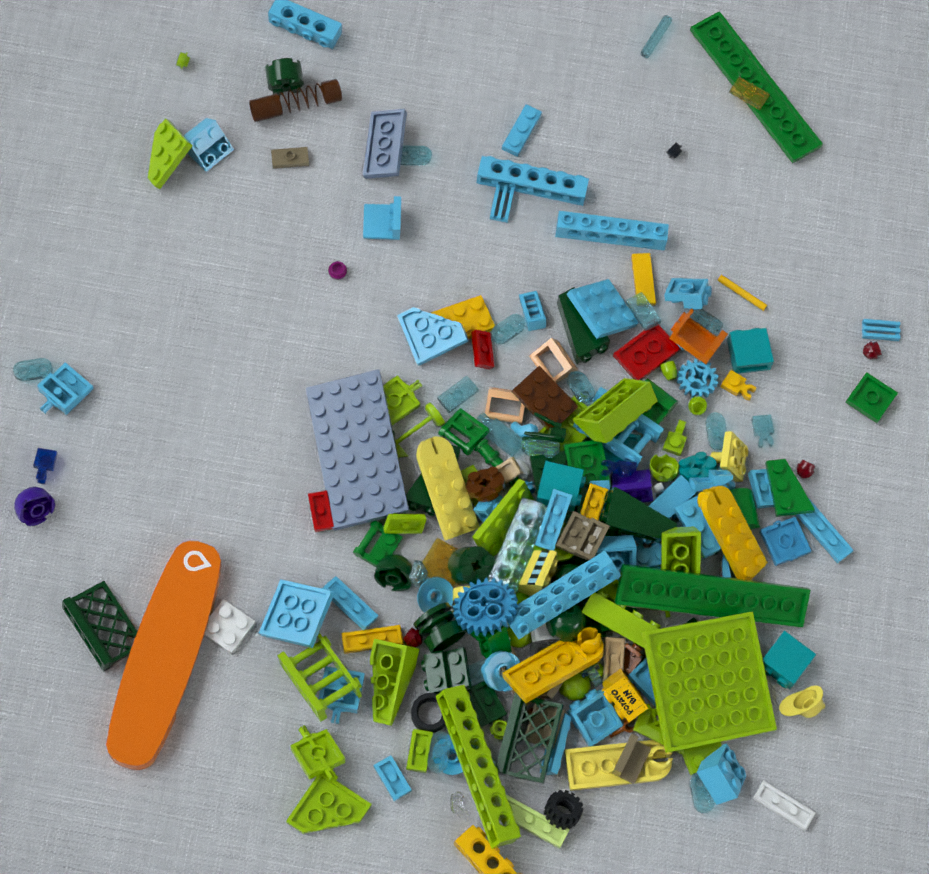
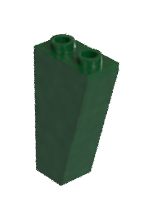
(580, 338)
(418, 495)
(633, 517)

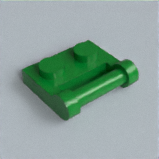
(467, 426)
(384, 546)

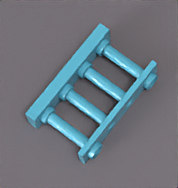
(643, 425)

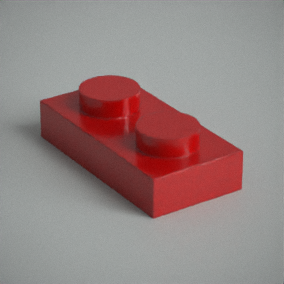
(482, 349)
(320, 511)

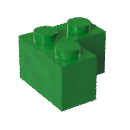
(493, 643)

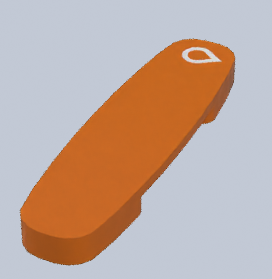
(163, 655)

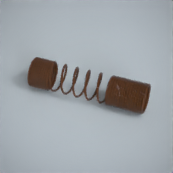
(271, 107)

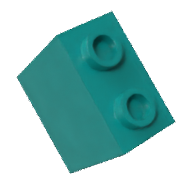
(750, 350)
(563, 479)
(787, 660)

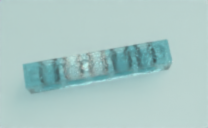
(511, 546)

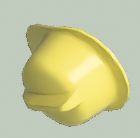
(805, 703)

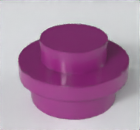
(337, 270)

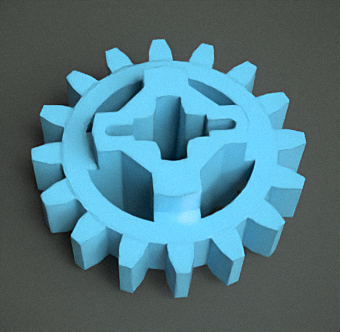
(701, 373)

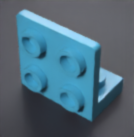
(382, 220)

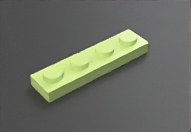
(536, 823)

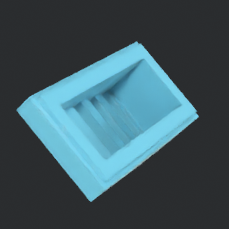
(535, 321)

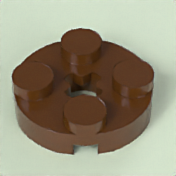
(491, 477)

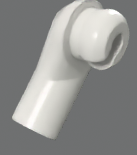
(524, 468)
(656, 489)

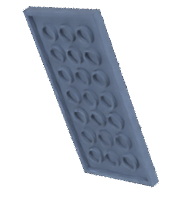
(357, 449)

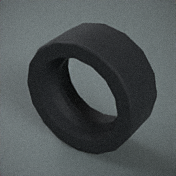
(427, 697)

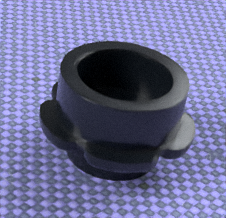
(674, 150)

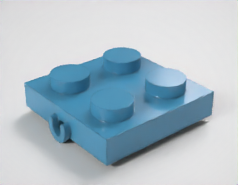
(785, 541)

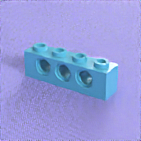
(314, 21)

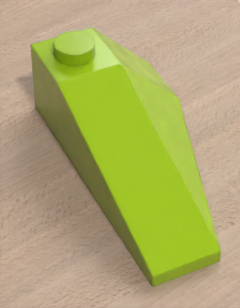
(392, 672)

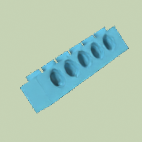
(539, 187)
(612, 230)
(563, 594)

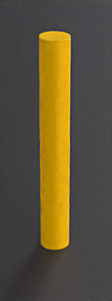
(743, 293)

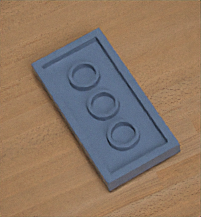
(385, 143)

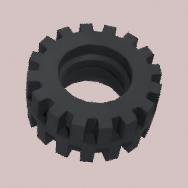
(557, 817)

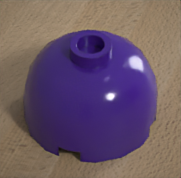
(33, 505)

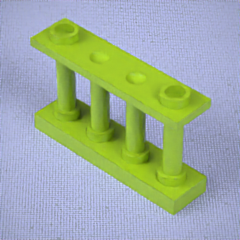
(309, 691)

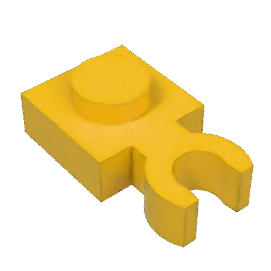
(736, 384)

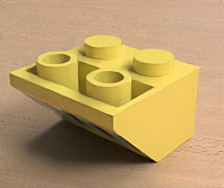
(538, 571)

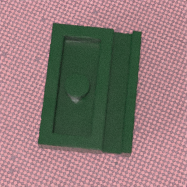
(486, 704)

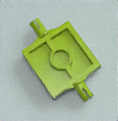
(401, 398)
(317, 753)

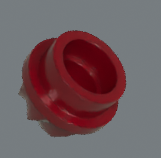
(872, 350)
(805, 469)
(413, 638)

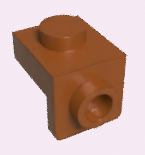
(632, 657)

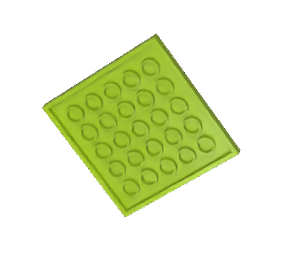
(709, 681)

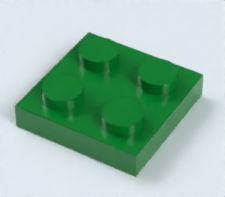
(871, 397)

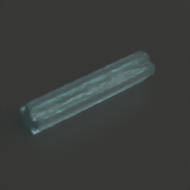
(656, 36)

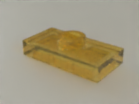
(749, 93)

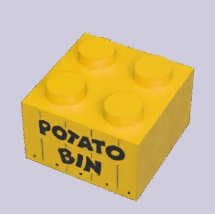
(625, 696)

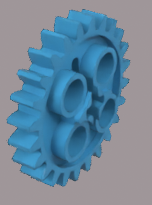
(480, 602)

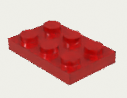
(646, 352)

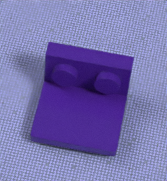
(636, 485)

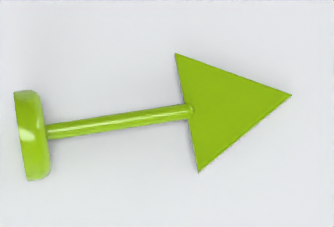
(433, 415)

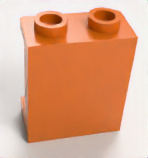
(696, 338)

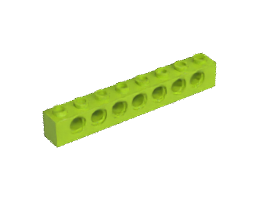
(475, 775)

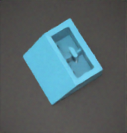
(208, 143)
(722, 775)

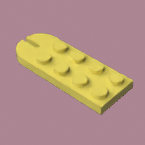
(446, 487)
(594, 765)

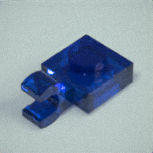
(44, 462)
(623, 468)

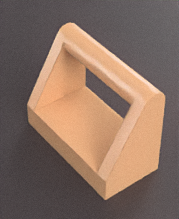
(560, 354)
(504, 394)

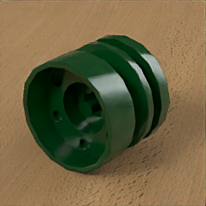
(437, 625)

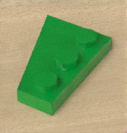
(786, 490)

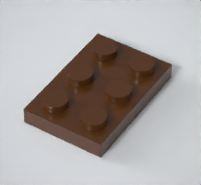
(544, 396)

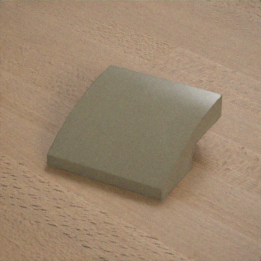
(582, 536)

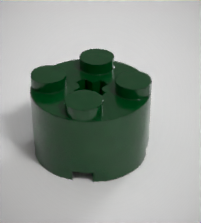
(284, 75)
(470, 564)

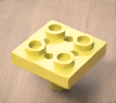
(732, 456)

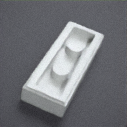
(784, 805)

